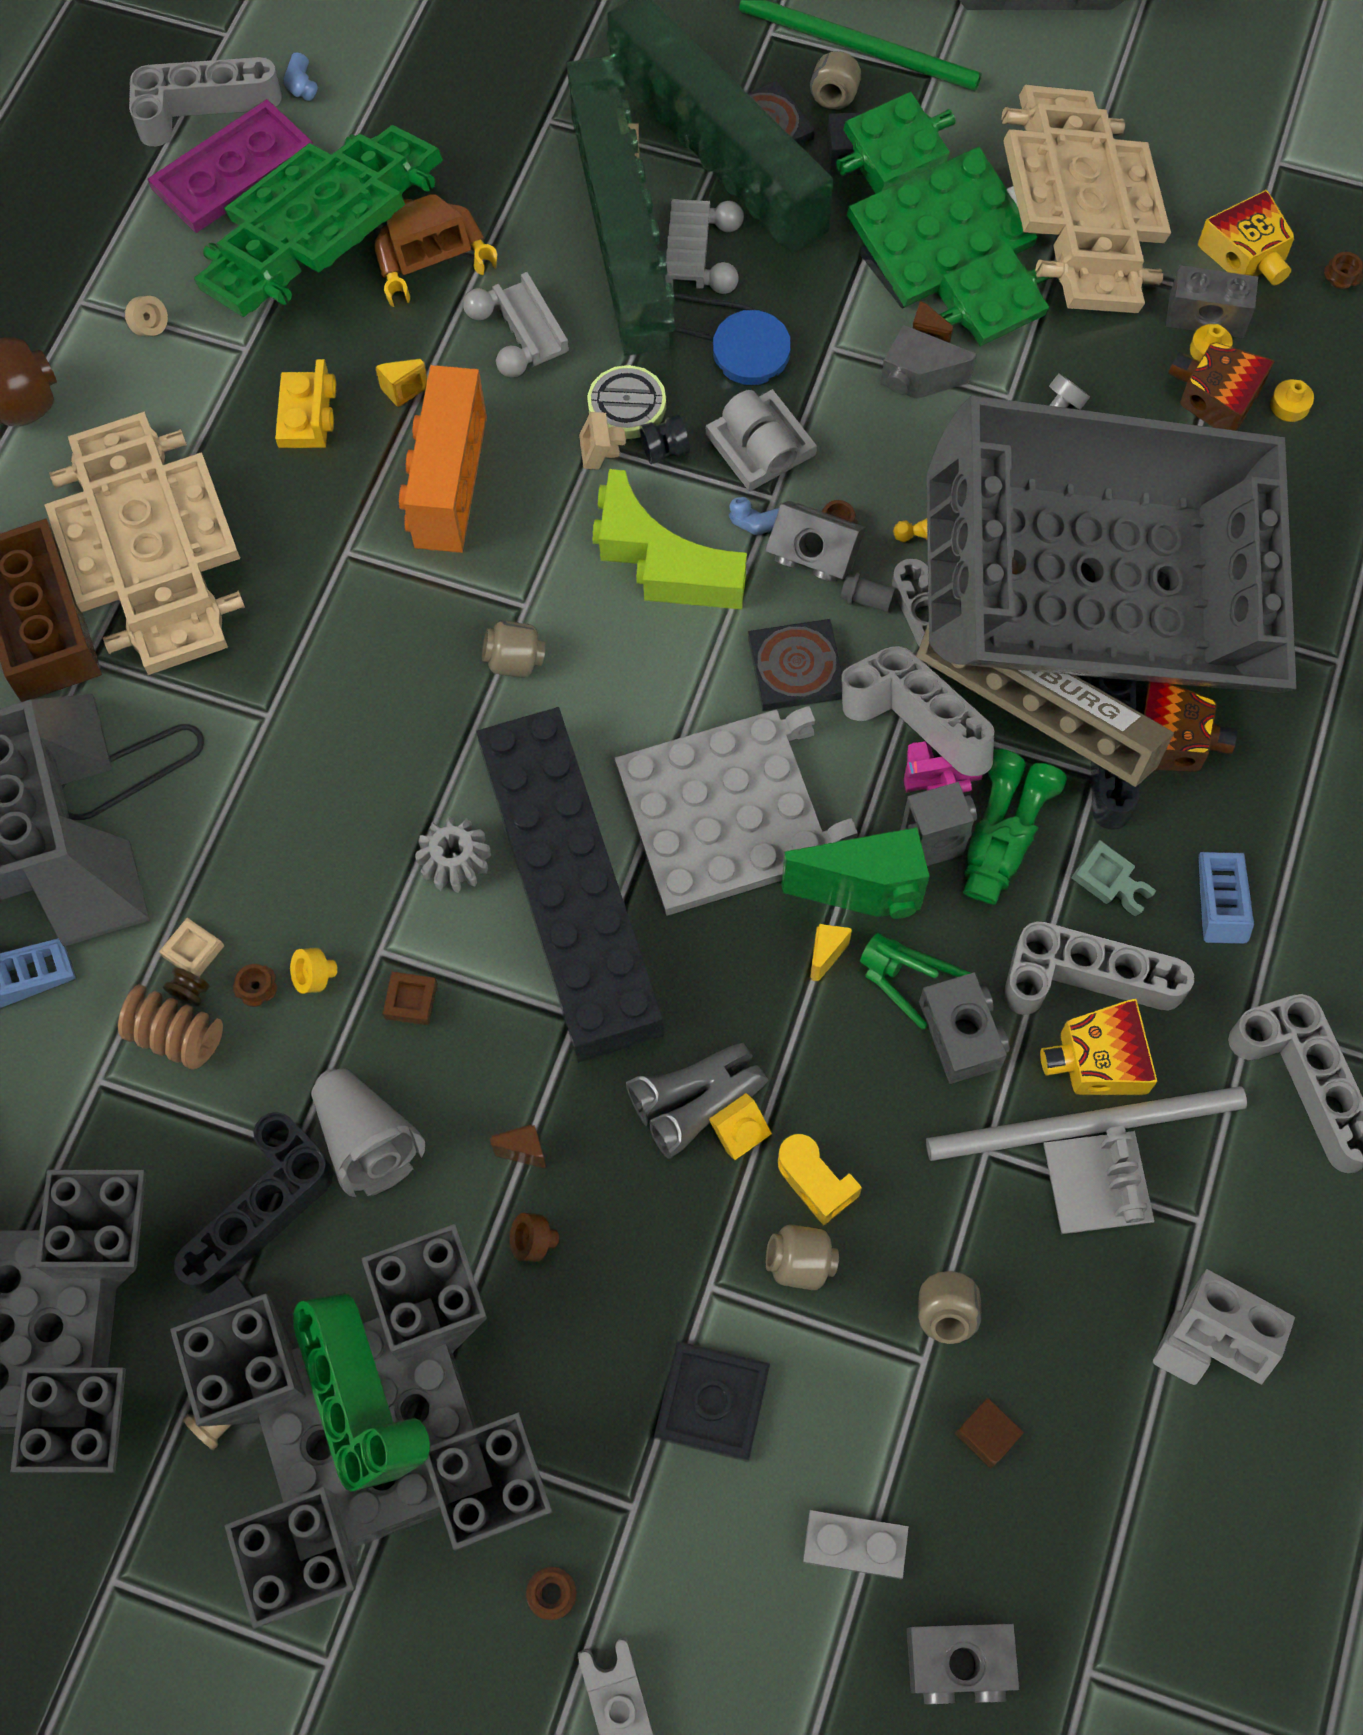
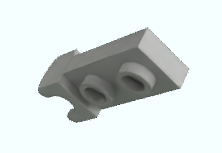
(616, 1693)

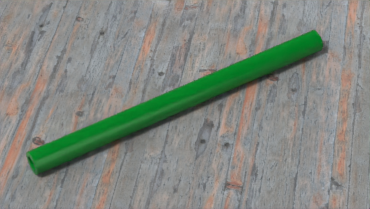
(862, 43)

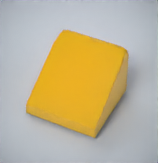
(402, 379)
(828, 946)

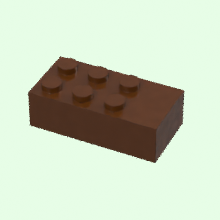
(41, 627)

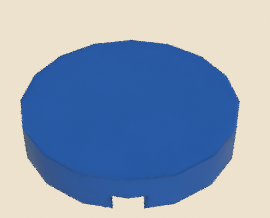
(751, 347)

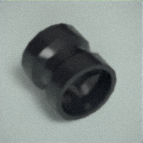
(664, 439)

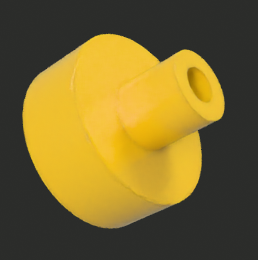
(1205, 336)
(1292, 400)
(311, 970)

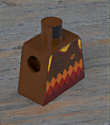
(1221, 384)
(1191, 720)

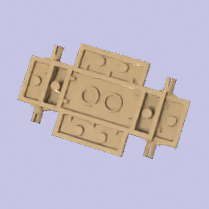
(1089, 192)
(144, 540)

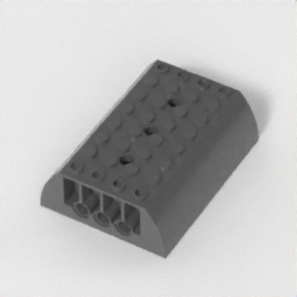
(1128, 503)

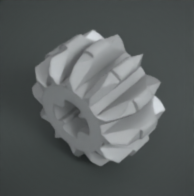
(460, 867)

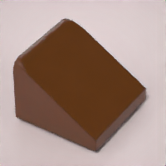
(932, 323)
(519, 1146)
(989, 1433)

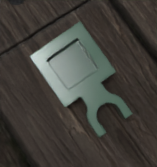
(1107, 875)

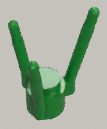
(887, 957)

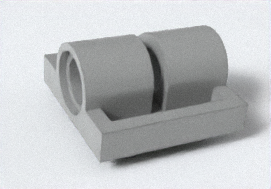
(759, 438)

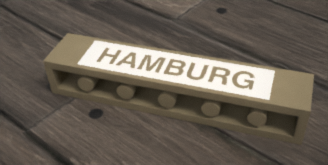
(1068, 712)

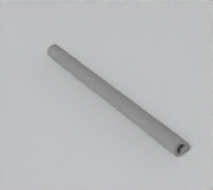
(1086, 1123)

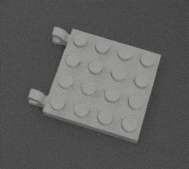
(723, 808)

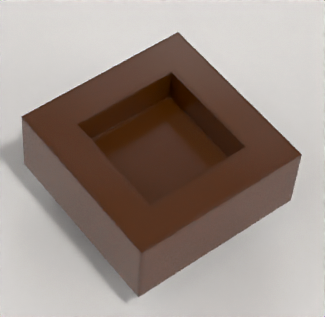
(410, 998)

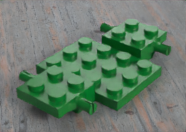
(312, 214)
(941, 221)

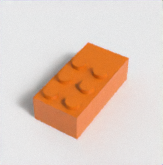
(444, 459)

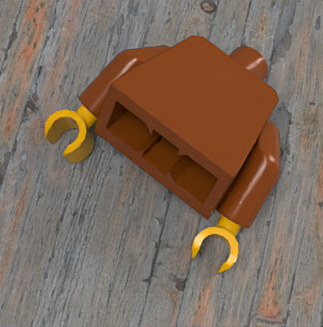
(426, 234)

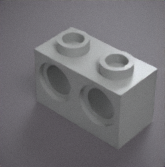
(1234, 1326)

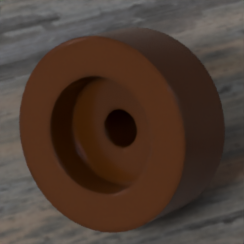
(531, 1237)

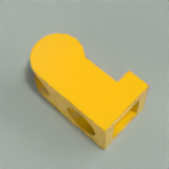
(813, 1180)

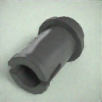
(867, 592)

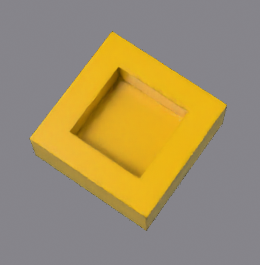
(740, 1126)

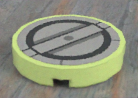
(628, 398)

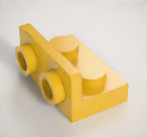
(304, 408)

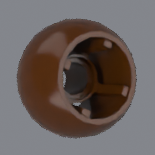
(23, 383)

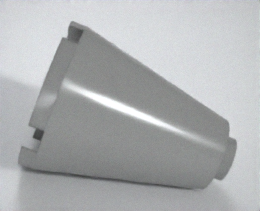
(363, 1134)

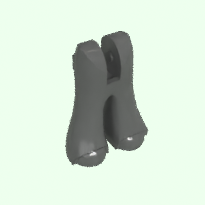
(661, 1093)

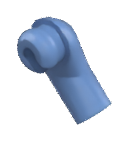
(297, 80)
(749, 519)

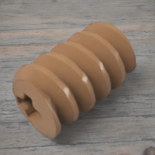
(168, 1030)

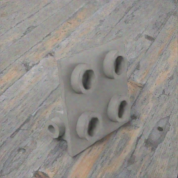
(1098, 1182)

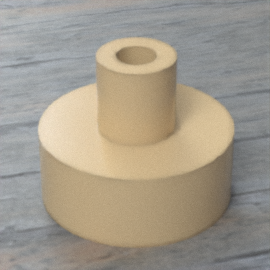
(146, 316)

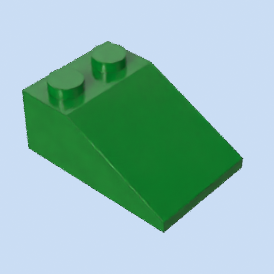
(863, 874)

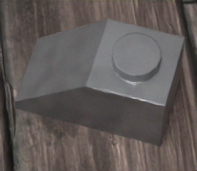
(925, 364)

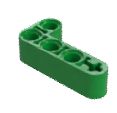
(350, 1396)

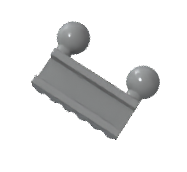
(689, 243)
(527, 318)

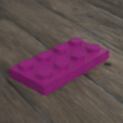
(227, 165)

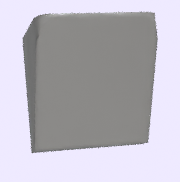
(1180, 1357)

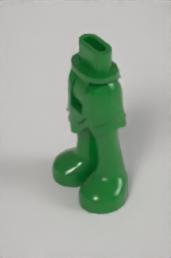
(1000, 844)

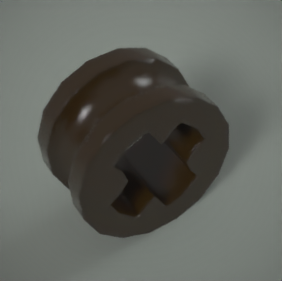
(186, 986)

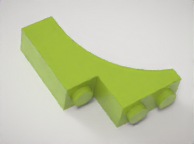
(667, 564)

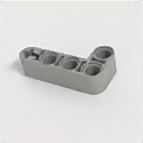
(197, 89)
(924, 701)
(1099, 976)
(1311, 1083)

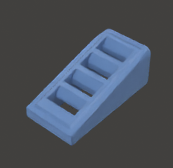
(1221, 923)
(29, 986)

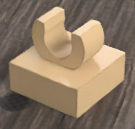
(599, 441)

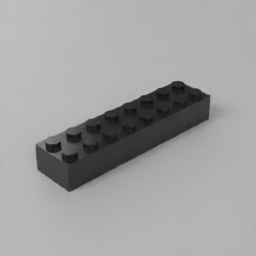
(570, 885)

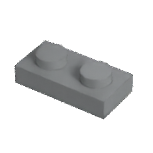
(855, 1544)

